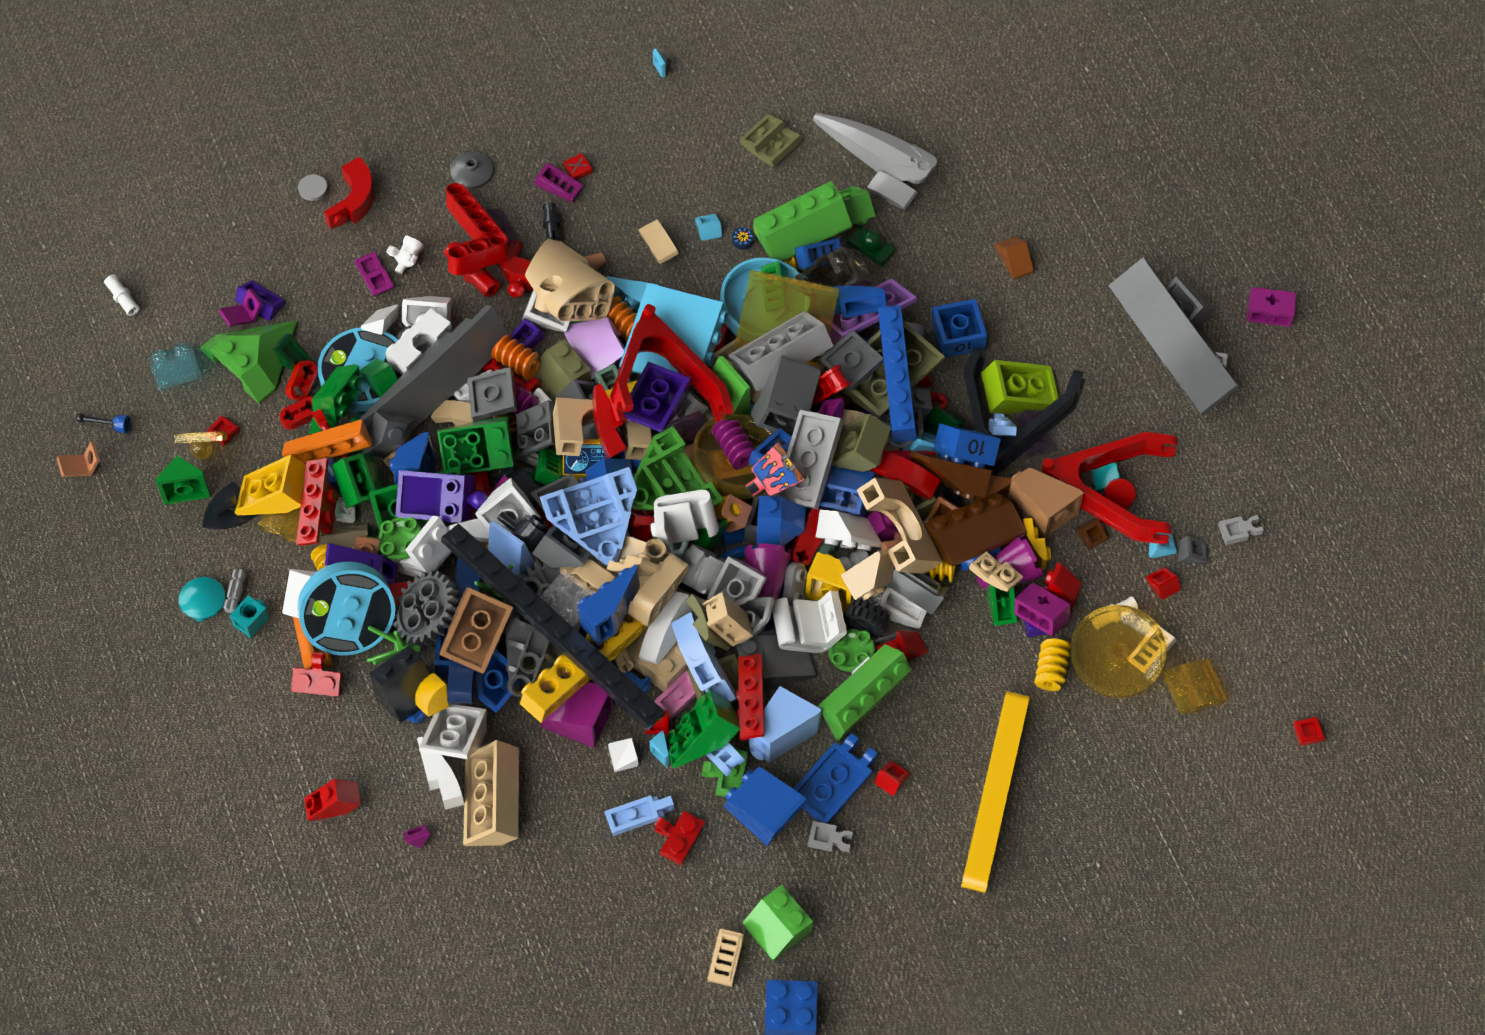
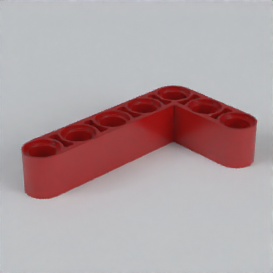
(488, 241)

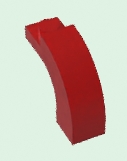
(359, 200)

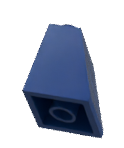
(763, 804)

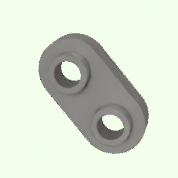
(794, 582)

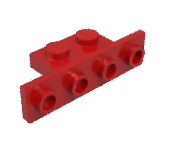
(317, 503)
(750, 697)

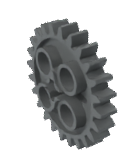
(426, 608)

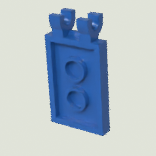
(835, 779)

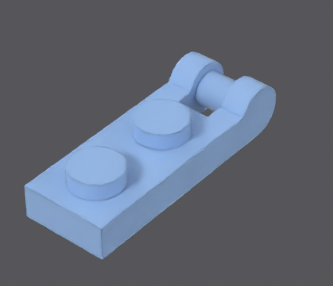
(723, 755)

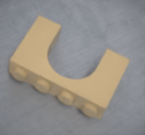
(573, 414)
(891, 498)

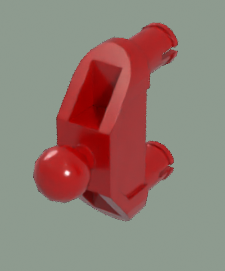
(515, 269)

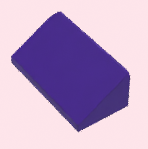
(270, 302)

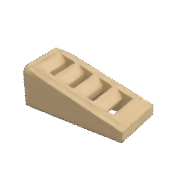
(732, 937)

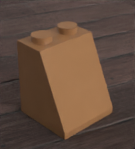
(1044, 500)

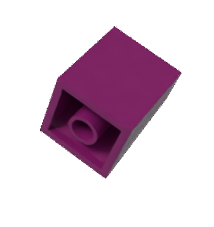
(581, 715)

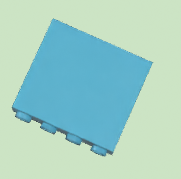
(690, 317)

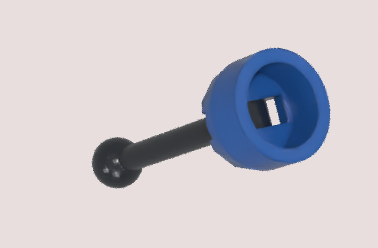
(120, 423)

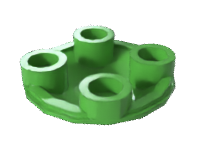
(397, 536)
(851, 650)

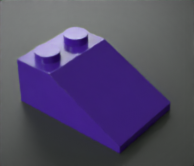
(657, 396)

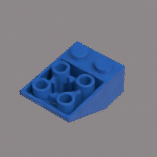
(606, 609)

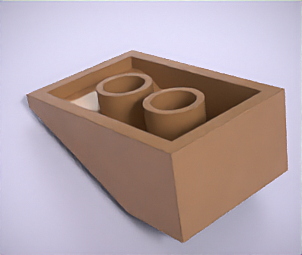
(475, 630)

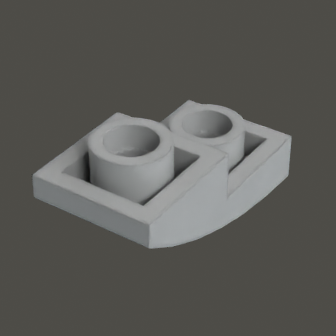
(892, 189)

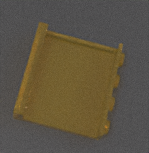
(777, 299)

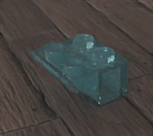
(174, 366)

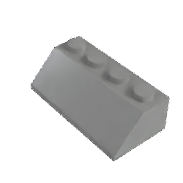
(796, 339)

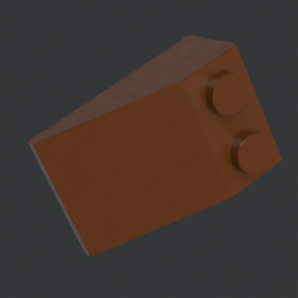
(962, 478)

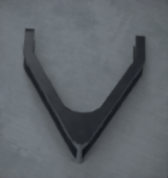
(1014, 446)

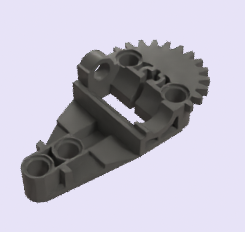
(525, 640)

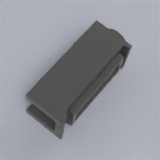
(918, 589)

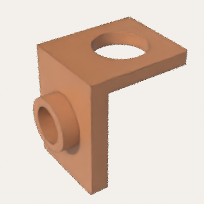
(79, 464)
(739, 521)

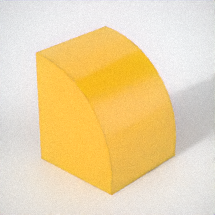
(431, 695)

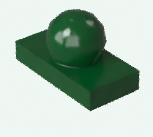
(871, 245)
(291, 353)
(941, 416)

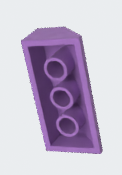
(894, 295)

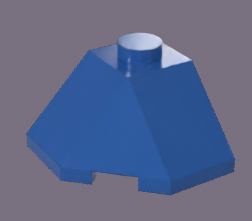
(779, 520)
(493, 683)

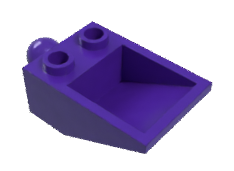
(437, 494)

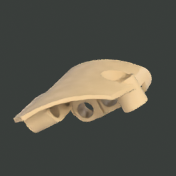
(568, 284)
(654, 588)

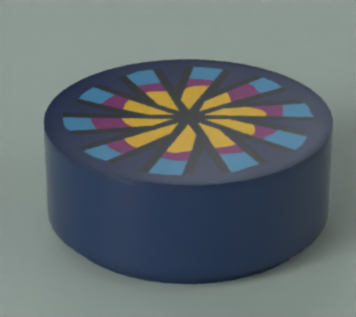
(742, 238)

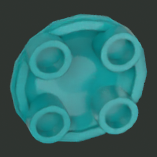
(202, 598)

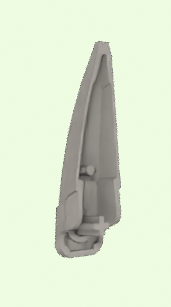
(879, 149)

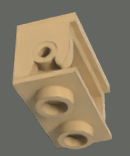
(727, 619)

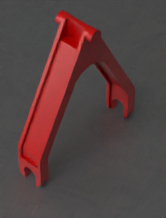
(655, 336)
(1072, 466)

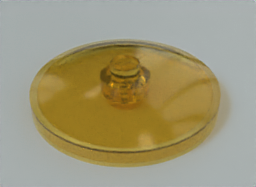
(1118, 651)

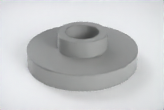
(312, 187)

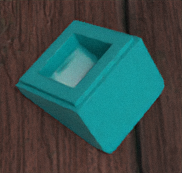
(1104, 475)

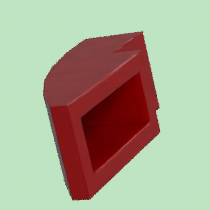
(606, 423)

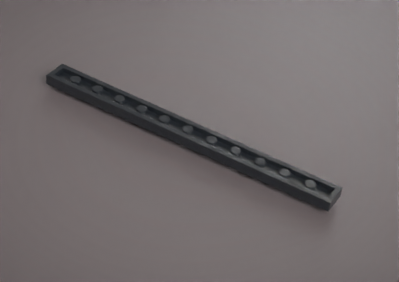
(553, 627)

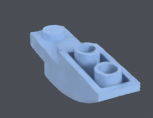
(701, 658)

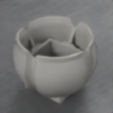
(703, 568)

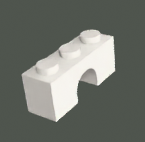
(424, 331)

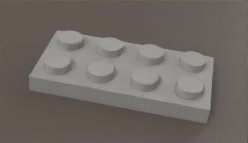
(812, 454)

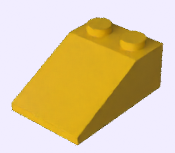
(272, 488)

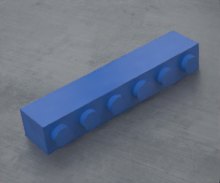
(897, 374)

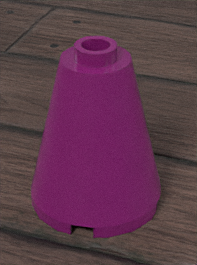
(1021, 558)
(772, 563)

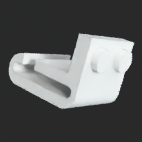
(681, 515)
(425, 550)
(809, 624)

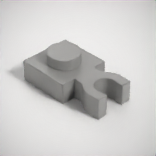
(1237, 530)
(824, 837)

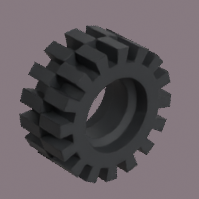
(867, 617)

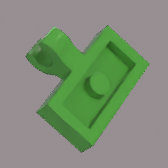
(725, 783)

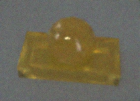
(200, 442)

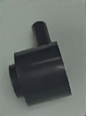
(529, 530)

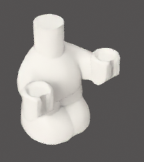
(407, 255)

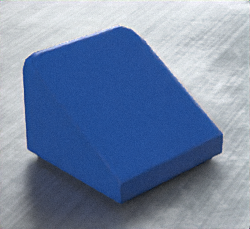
(733, 537)

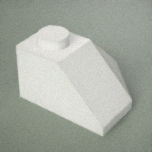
(414, 307)
(508, 499)

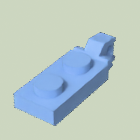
(1001, 425)
(637, 813)

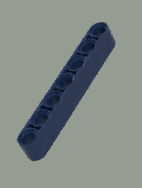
(460, 677)

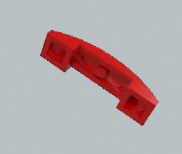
(912, 475)

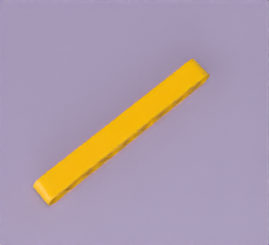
(995, 792)

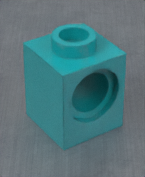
(249, 625)

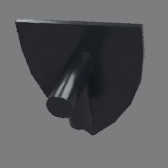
(221, 510)

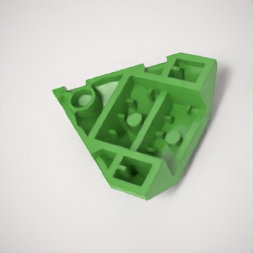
(251, 356)
(667, 472)

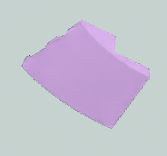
(596, 343)

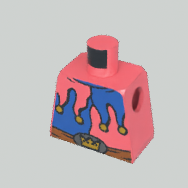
(774, 472)

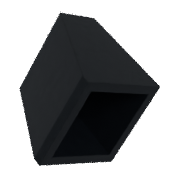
(397, 683)

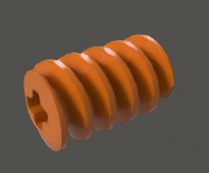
(622, 317)
(516, 356)

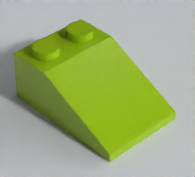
(1018, 387)

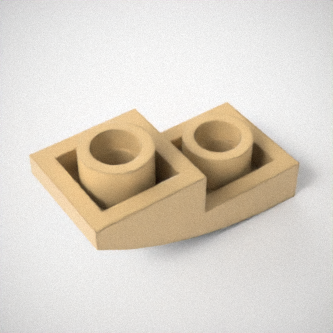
(658, 241)
(453, 411)
(642, 561)
(997, 575)

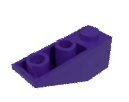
(344, 554)

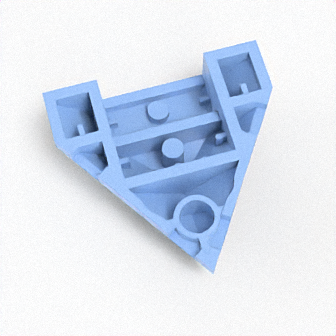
(594, 512)

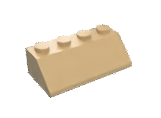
(491, 795)

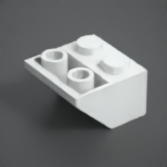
(847, 530)

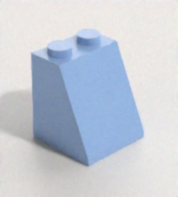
(787, 724)

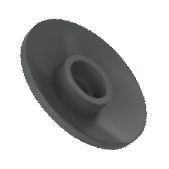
(471, 176)

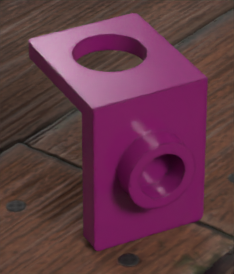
(242, 313)

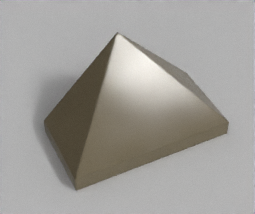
(345, 535)

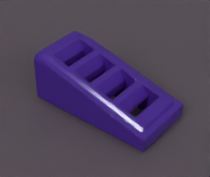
(525, 326)

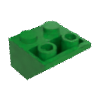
(338, 393)
(356, 478)

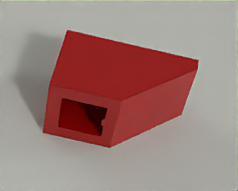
(1063, 584)
(332, 800)

